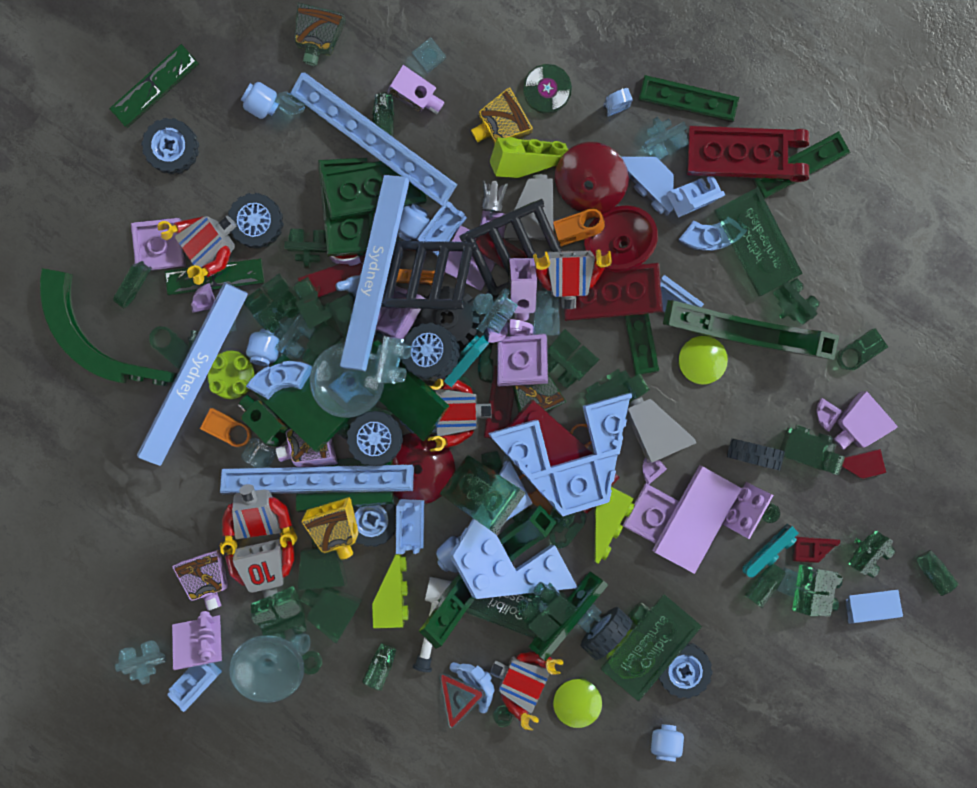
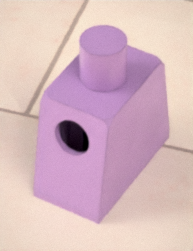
(863, 422)

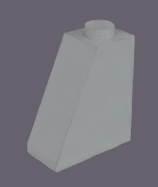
(535, 189)
(656, 430)

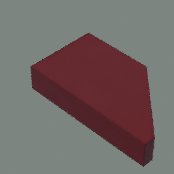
(865, 464)
(812, 548)

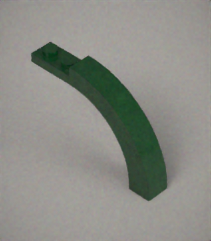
(60, 317)
(750, 331)
(456, 598)

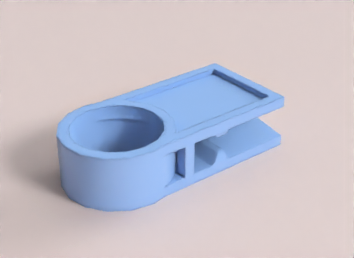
(618, 101)

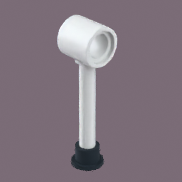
(435, 589)

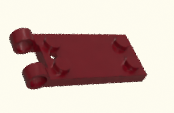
(745, 152)
(559, 443)

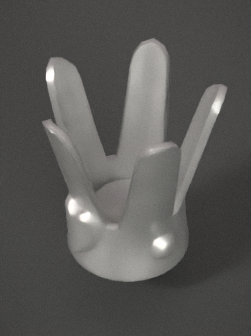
(493, 200)

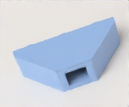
(651, 179)

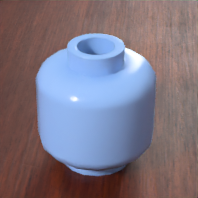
(259, 100)
(412, 222)
(262, 348)
(443, 554)
(667, 743)

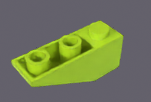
(523, 157)
(607, 522)
(389, 602)

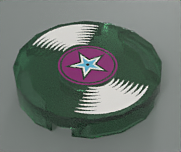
(547, 88)

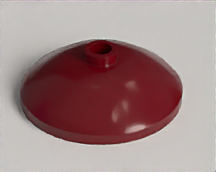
(596, 164)
(624, 227)
(436, 468)

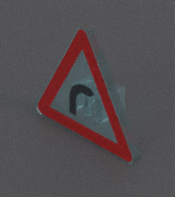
(459, 698)

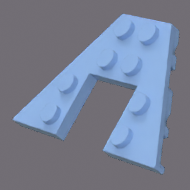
(578, 482)
(488, 568)

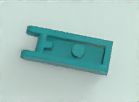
(768, 554)

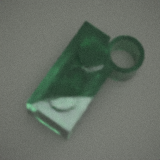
(617, 384)
(812, 450)

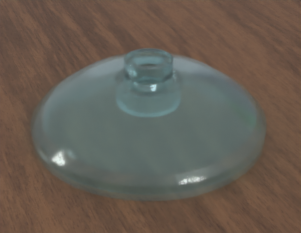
(330, 385)
(266, 680)

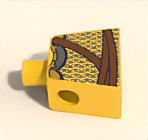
(502, 119)
(333, 527)

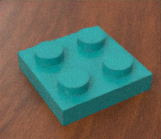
(466, 358)

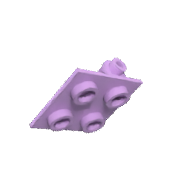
(747, 510)
(197, 641)

